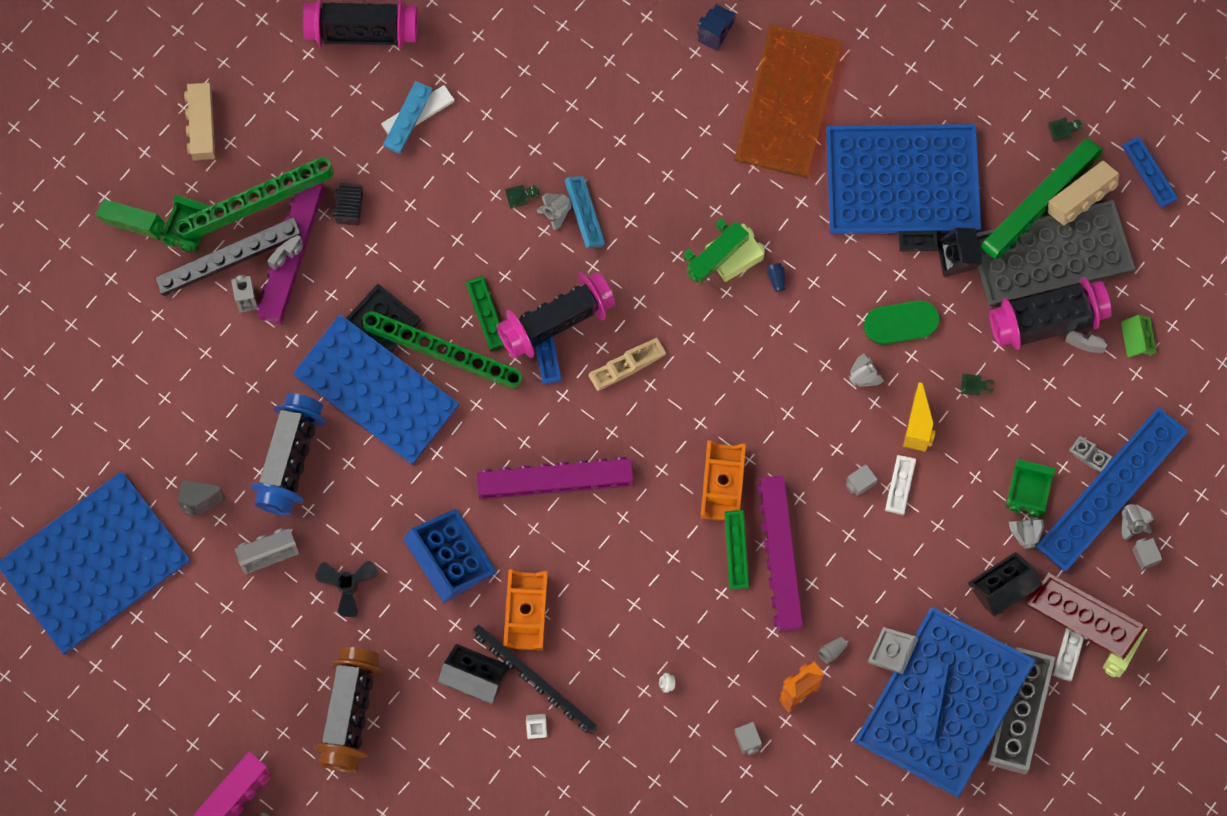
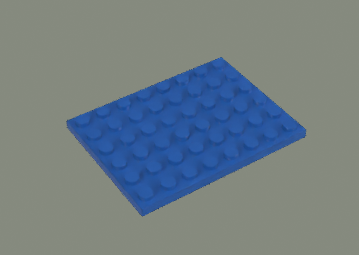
(902, 178)
(93, 562)
(977, 696)

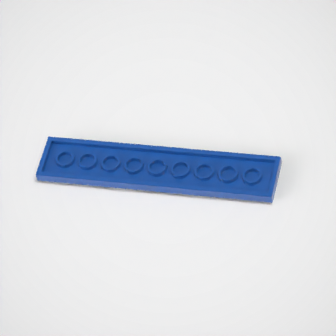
(1111, 489)

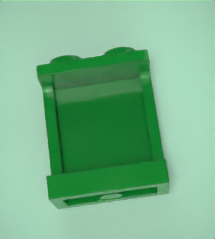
(182, 208)
(1029, 488)

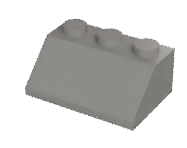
(266, 550)

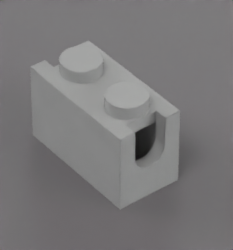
(244, 293)

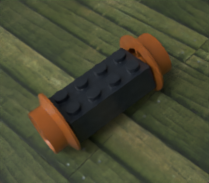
(348, 709)

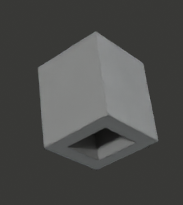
(861, 481)
(1146, 553)
(748, 738)

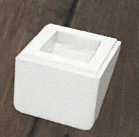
(536, 726)

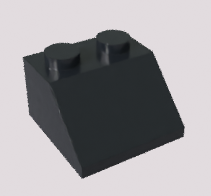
(959, 251)

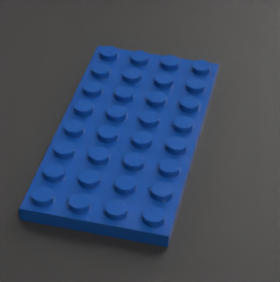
(376, 389)

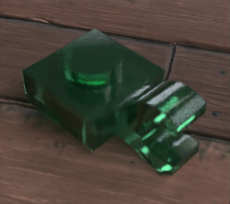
(1062, 129)
(518, 196)

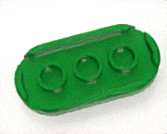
(901, 322)

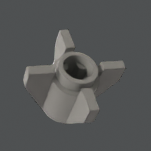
(555, 208)
(864, 372)
(1135, 520)
(1027, 531)

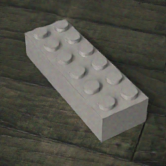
(1017, 734)

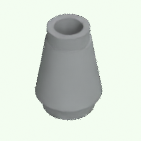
(832, 650)

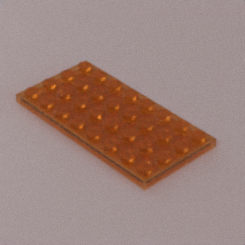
(788, 101)

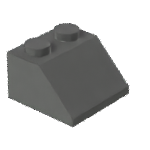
(198, 497)

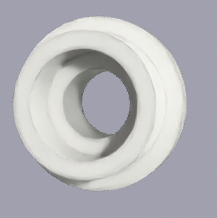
(667, 682)

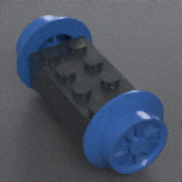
(287, 454)

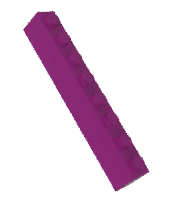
(281, 281)
(554, 479)
(781, 555)

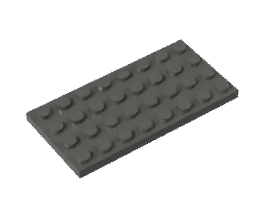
(1057, 255)

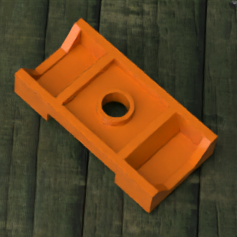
(728, 462)
(521, 629)
(801, 685)

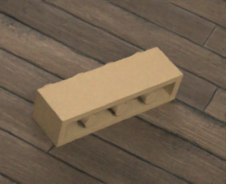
(200, 121)
(1083, 193)

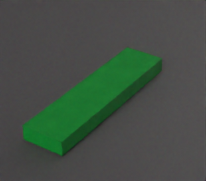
(485, 312)
(736, 549)

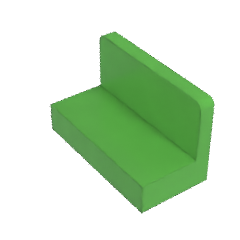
(1138, 336)

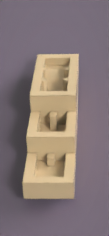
(627, 364)

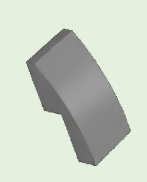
(289, 248)
(1093, 344)
(1090, 454)

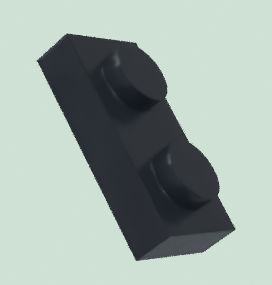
(918, 241)

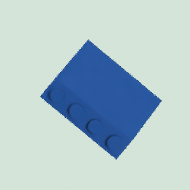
(449, 555)

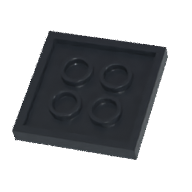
(384, 303)

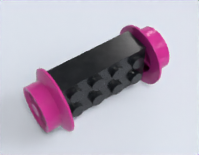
(360, 23)
(582, 302)
(1050, 314)

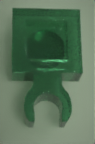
(973, 385)

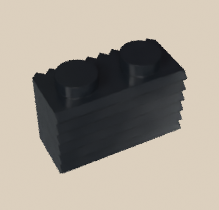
(348, 204)

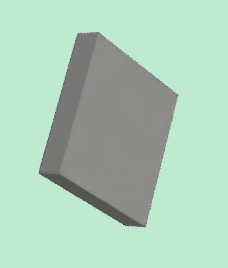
(893, 650)

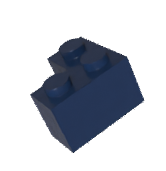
(715, 26)

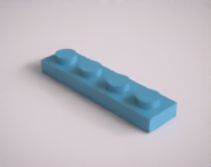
(407, 117)
(584, 212)

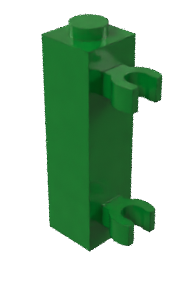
(130, 219)
(717, 252)

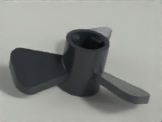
(328, 575)

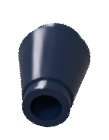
(777, 276)

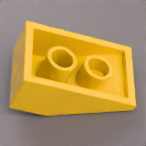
(920, 425)

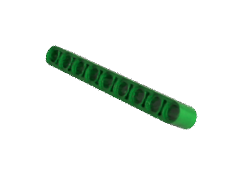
(265, 199)
(1037, 202)
(435, 343)

